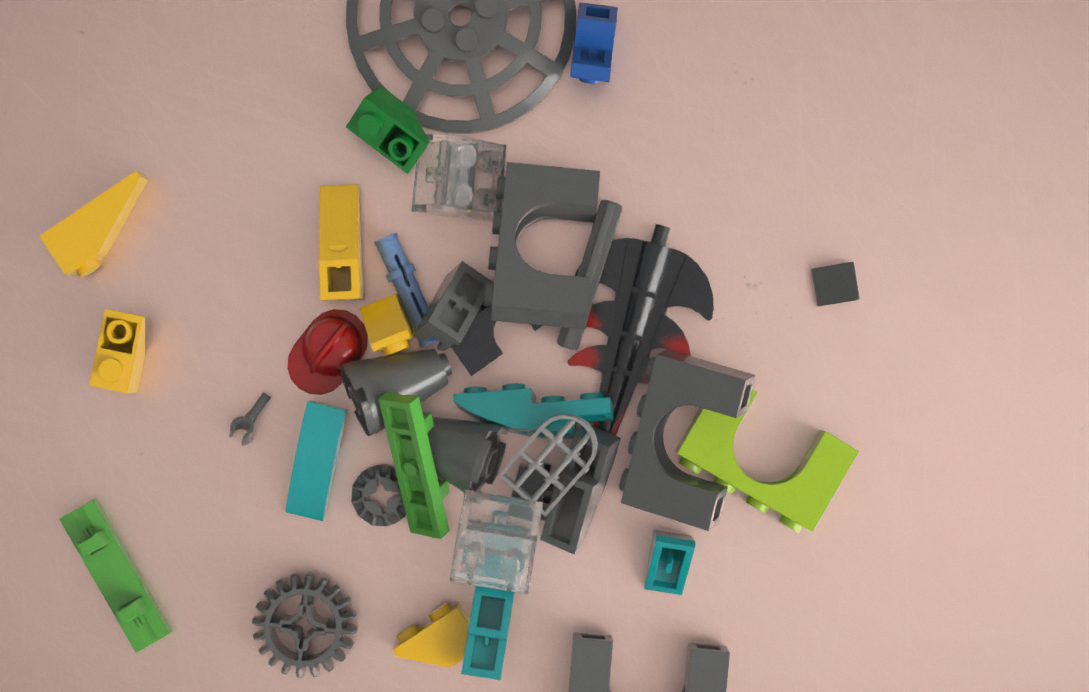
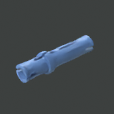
(404, 281)

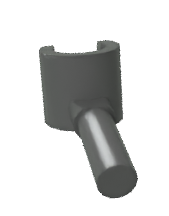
(246, 423)

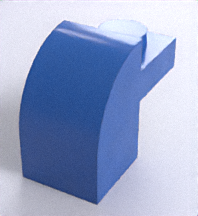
(594, 43)

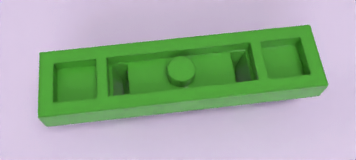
(414, 463)
(115, 575)

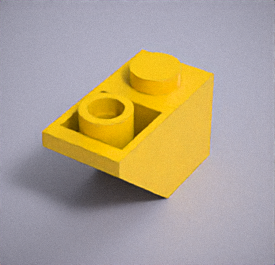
(387, 325)
(119, 352)
(439, 640)

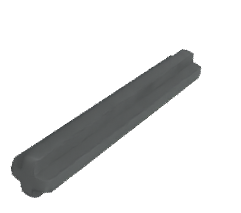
(594, 262)

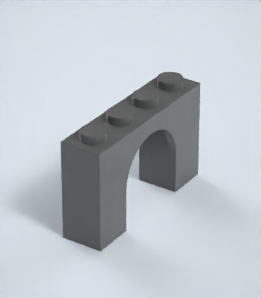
(518, 290)
(652, 478)
(592, 658)

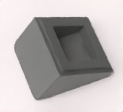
(835, 284)

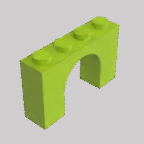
(797, 497)

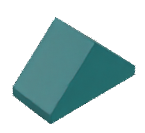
(669, 562)

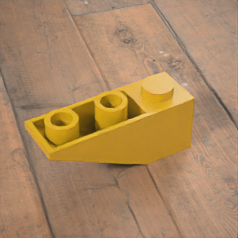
(340, 243)

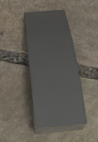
(572, 515)

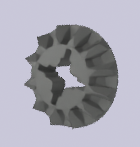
(371, 510)

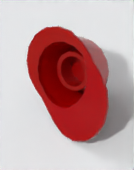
(322, 349)

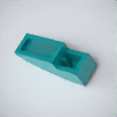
(316, 460)

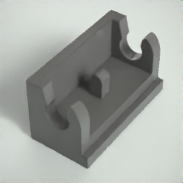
(453, 307)

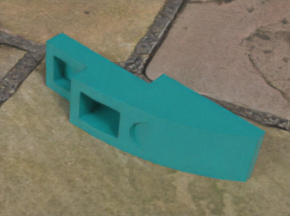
(520, 414)
(487, 633)

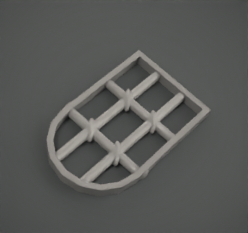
(536, 464)

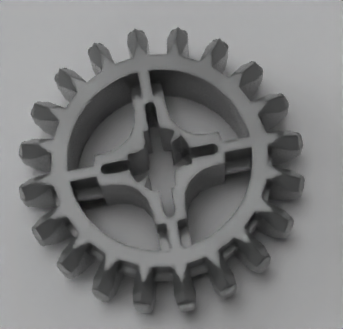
(286, 624)

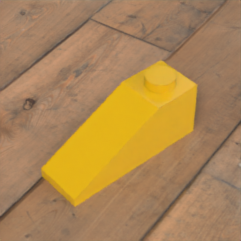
(90, 231)

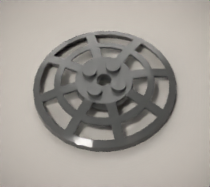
(463, 45)

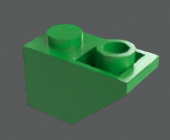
(390, 128)

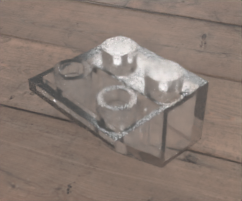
(458, 177)
(496, 541)

